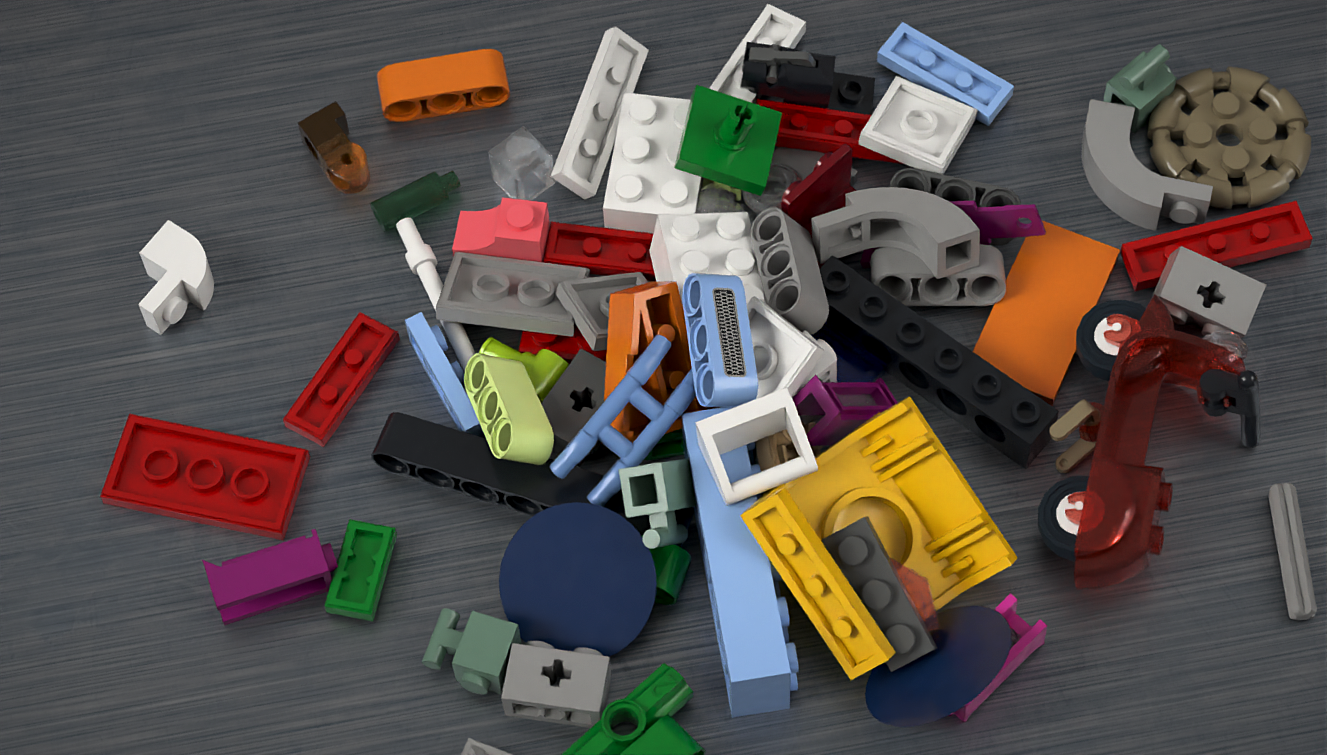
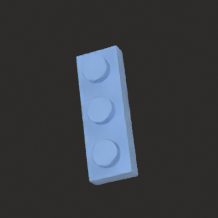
(944, 72)
(445, 376)

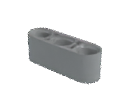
(789, 270)
(914, 284)

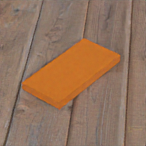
(1045, 298)

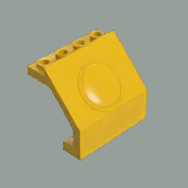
(917, 506)

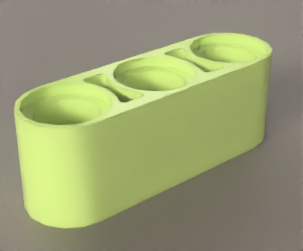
(508, 409)

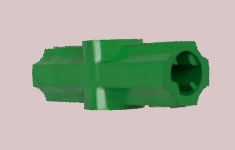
(654, 698)

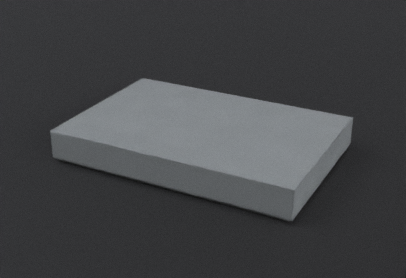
(507, 294)

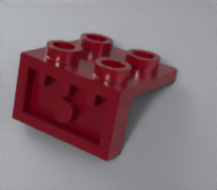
(821, 190)

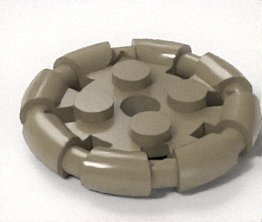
(1233, 114)

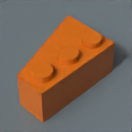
(633, 322)

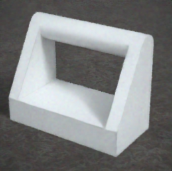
(746, 425)

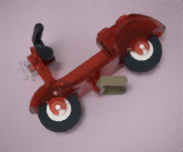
(1114, 513)

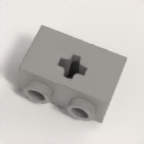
(1231, 292)
(576, 700)

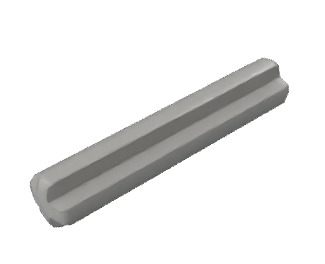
(1292, 551)

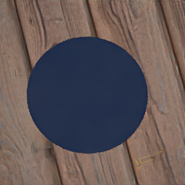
(578, 579)
(967, 659)

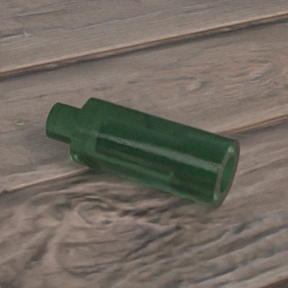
(414, 199)

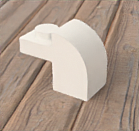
(182, 276)

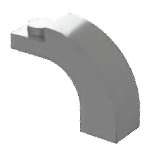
(1125, 182)
(903, 220)

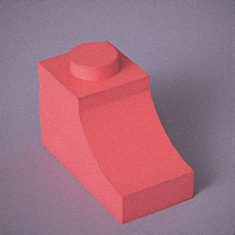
(508, 231)

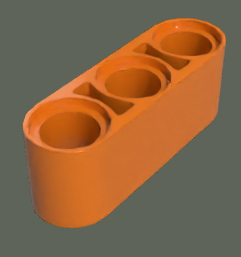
(443, 85)

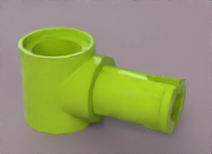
(543, 368)

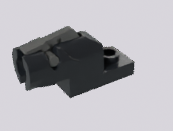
(804, 79)

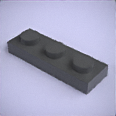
(878, 585)

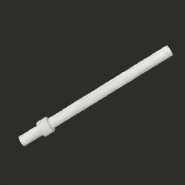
(423, 263)

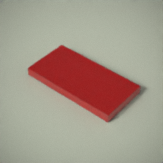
(205, 476)

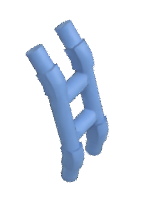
(600, 429)

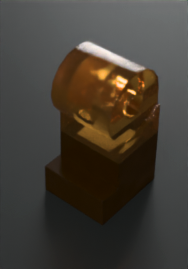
(327, 142)

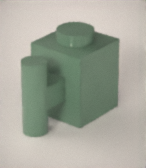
(1142, 84)
(659, 491)
(478, 652)

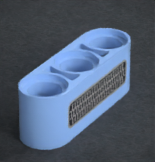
(719, 340)

